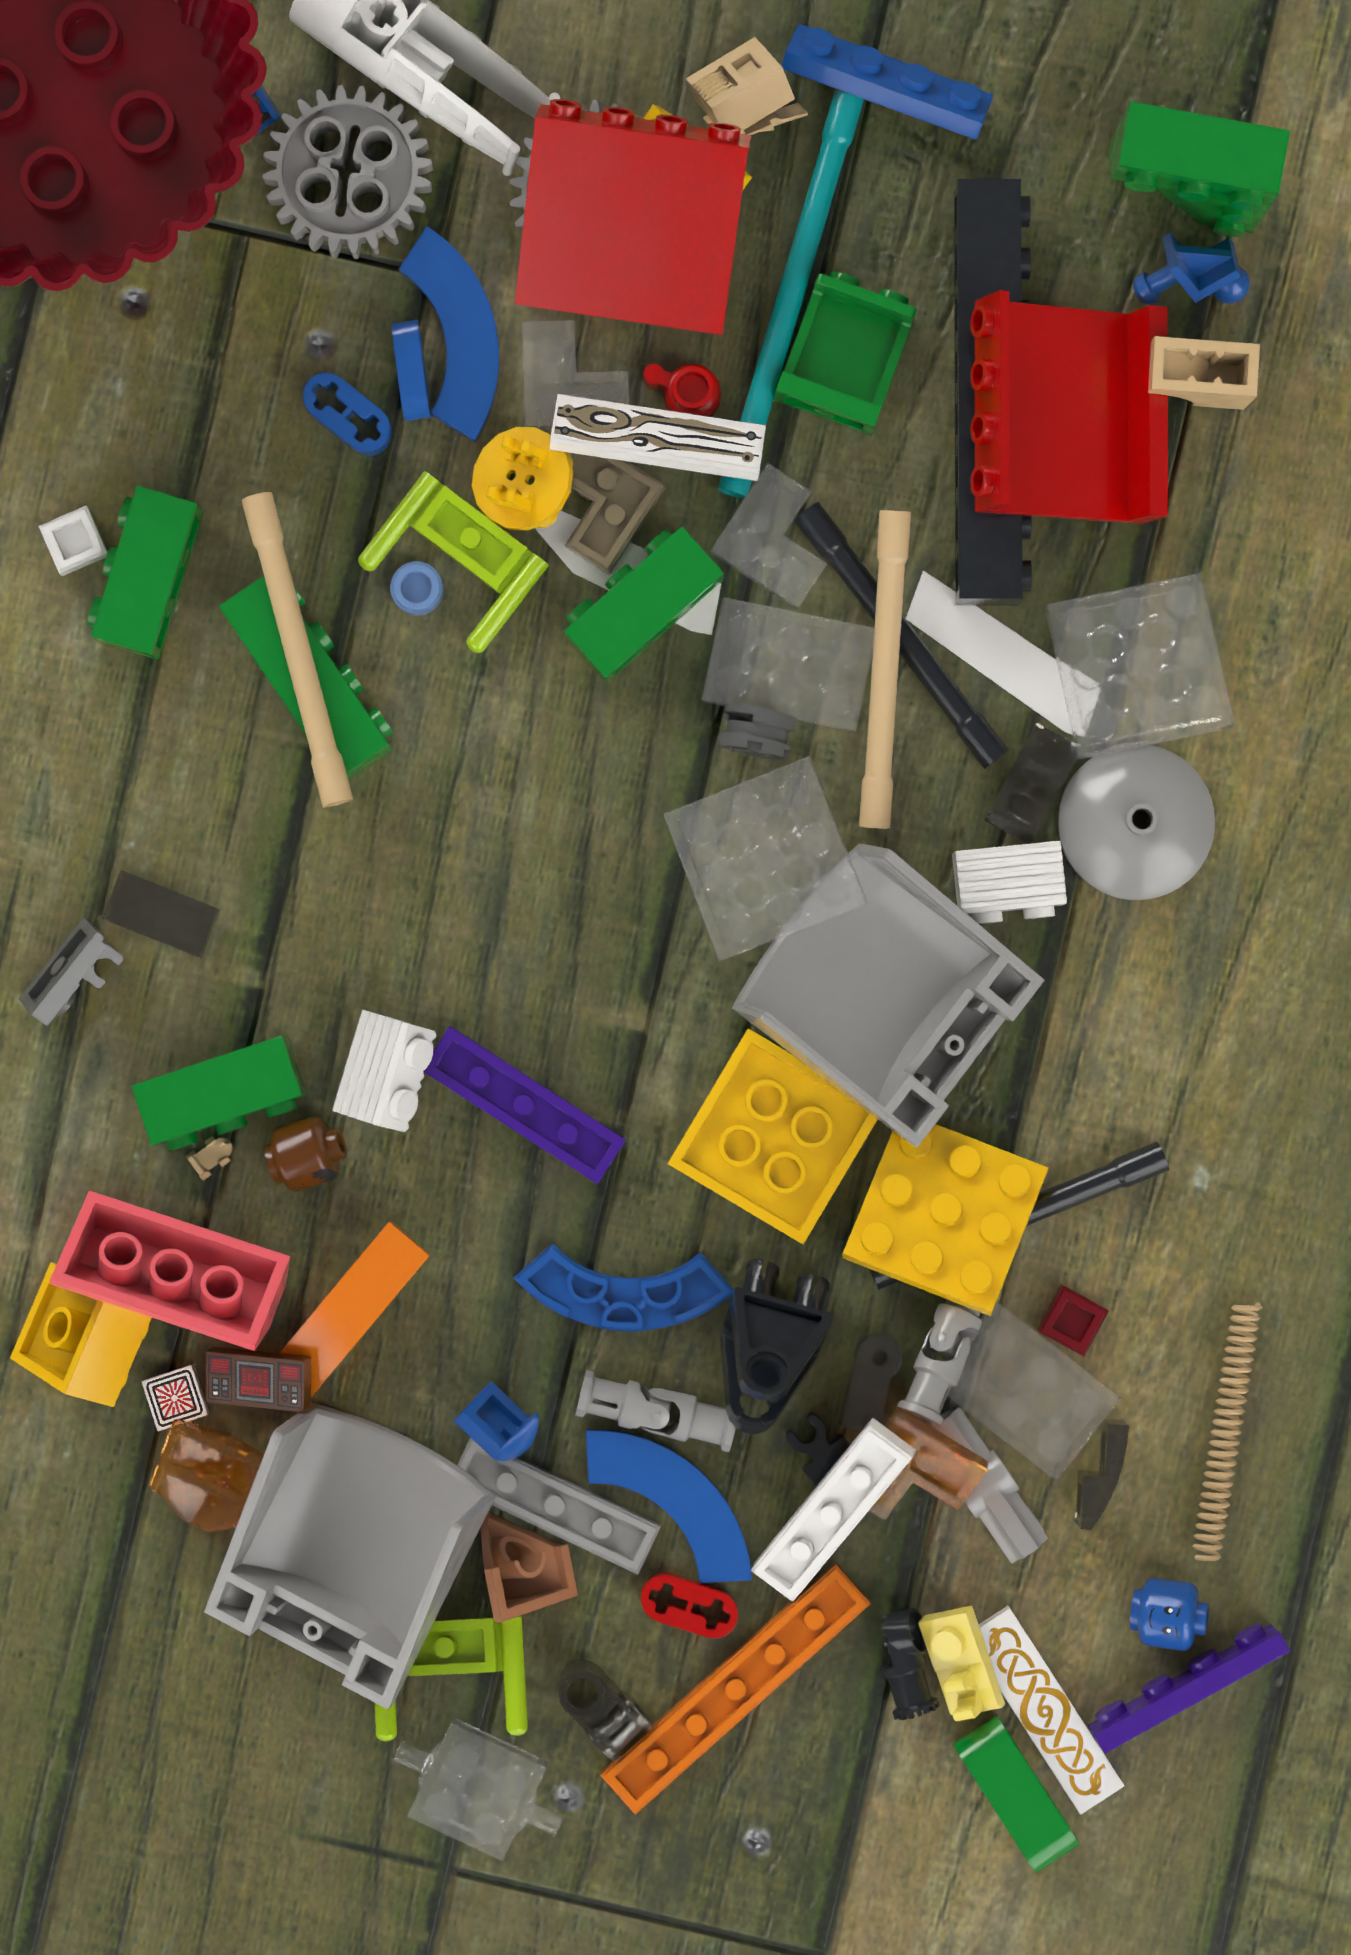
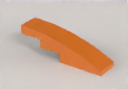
(357, 1302)

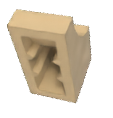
(1205, 371)

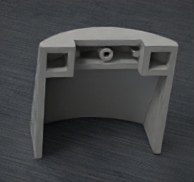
(889, 994)
(349, 1546)

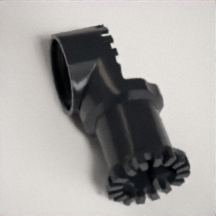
(906, 1669)

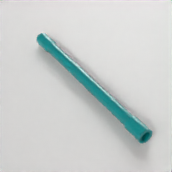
(836, 139)

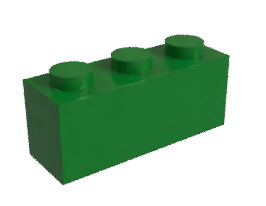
(145, 572)
(642, 602)
(220, 1093)

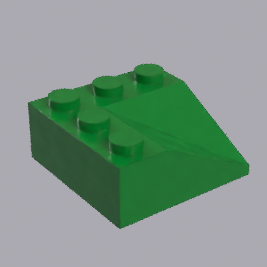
(1204, 164)

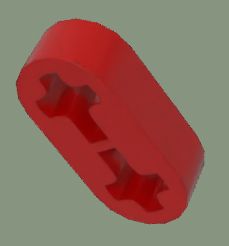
(685, 1617)

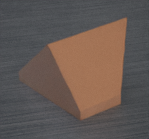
(523, 1569)

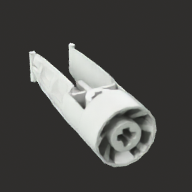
(414, 59)

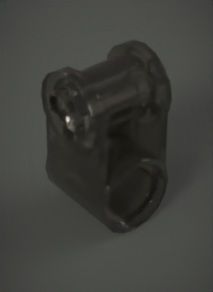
(609, 1716)

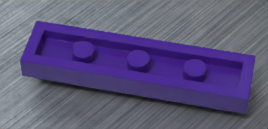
(524, 1105)
(1206, 1675)

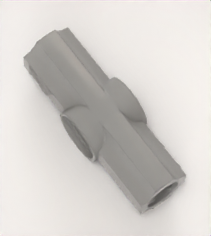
(996, 1494)

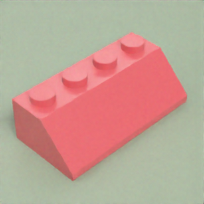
(172, 1271)

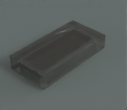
(161, 914)

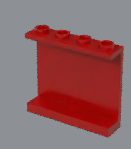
(631, 216)
(1067, 412)

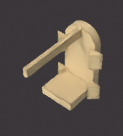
(214, 1153)

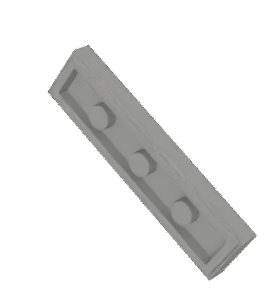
(563, 1508)

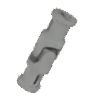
(951, 1339)
(637, 1406)

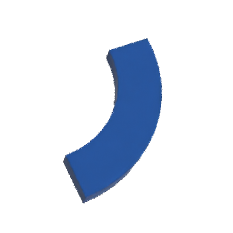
(468, 331)
(621, 1301)
(681, 1491)

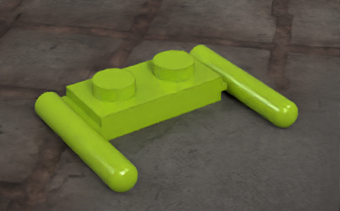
(468, 540)
(465, 1648)

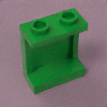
(846, 352)

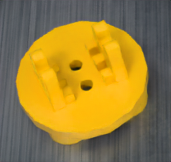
(515, 502)

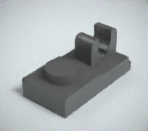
(56, 983)

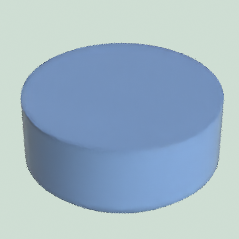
(417, 588)

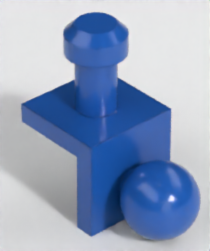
(1198, 272)

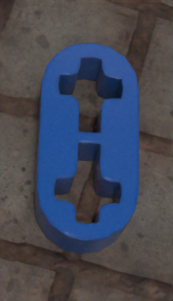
(411, 370)
(339, 423)

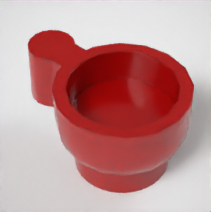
(687, 389)

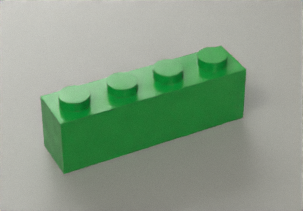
(357, 733)

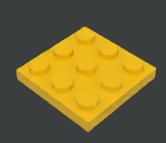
(773, 1137)
(946, 1216)

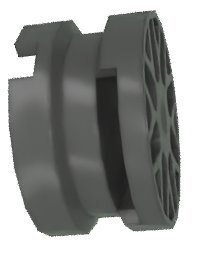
(757, 731)

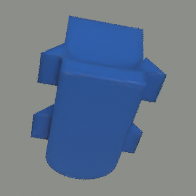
(267, 105)

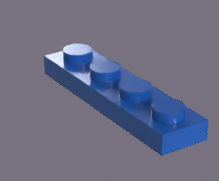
(887, 81)

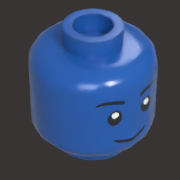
(1168, 1614)

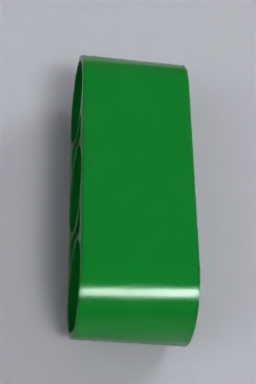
(1016, 1794)

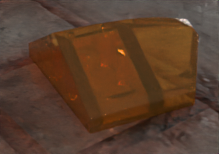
(205, 1475)

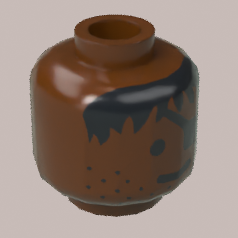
(305, 1153)

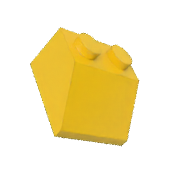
(79, 1342)

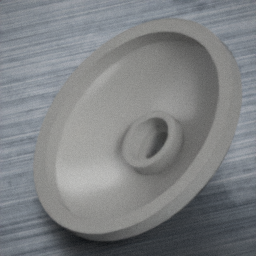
(1099, 828)

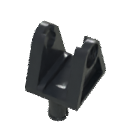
(770, 1343)

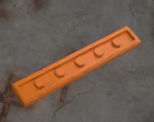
(735, 1688)

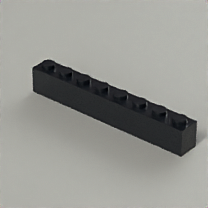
(985, 261)

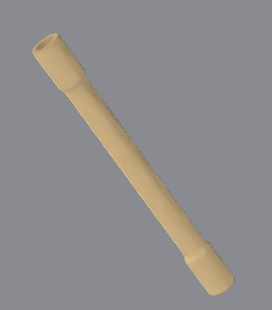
(268, 540)
(892, 557)

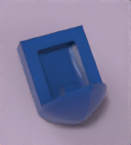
(498, 1424)

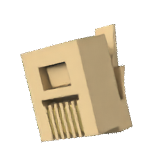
(745, 90)

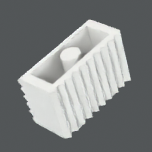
(1010, 880)
(384, 1071)

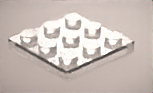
(1139, 666)
(765, 858)

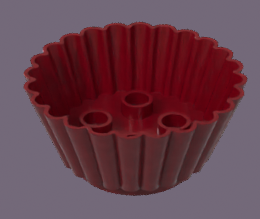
(118, 129)

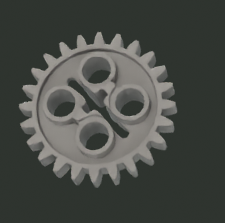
(393, 178)

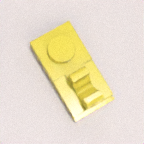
(961, 1662)

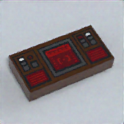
(258, 1379)

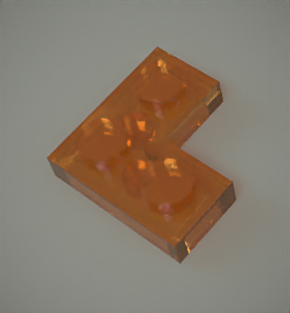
(937, 1465)

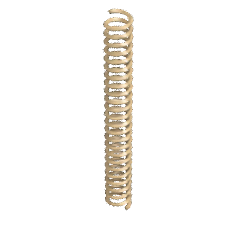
(1226, 1434)

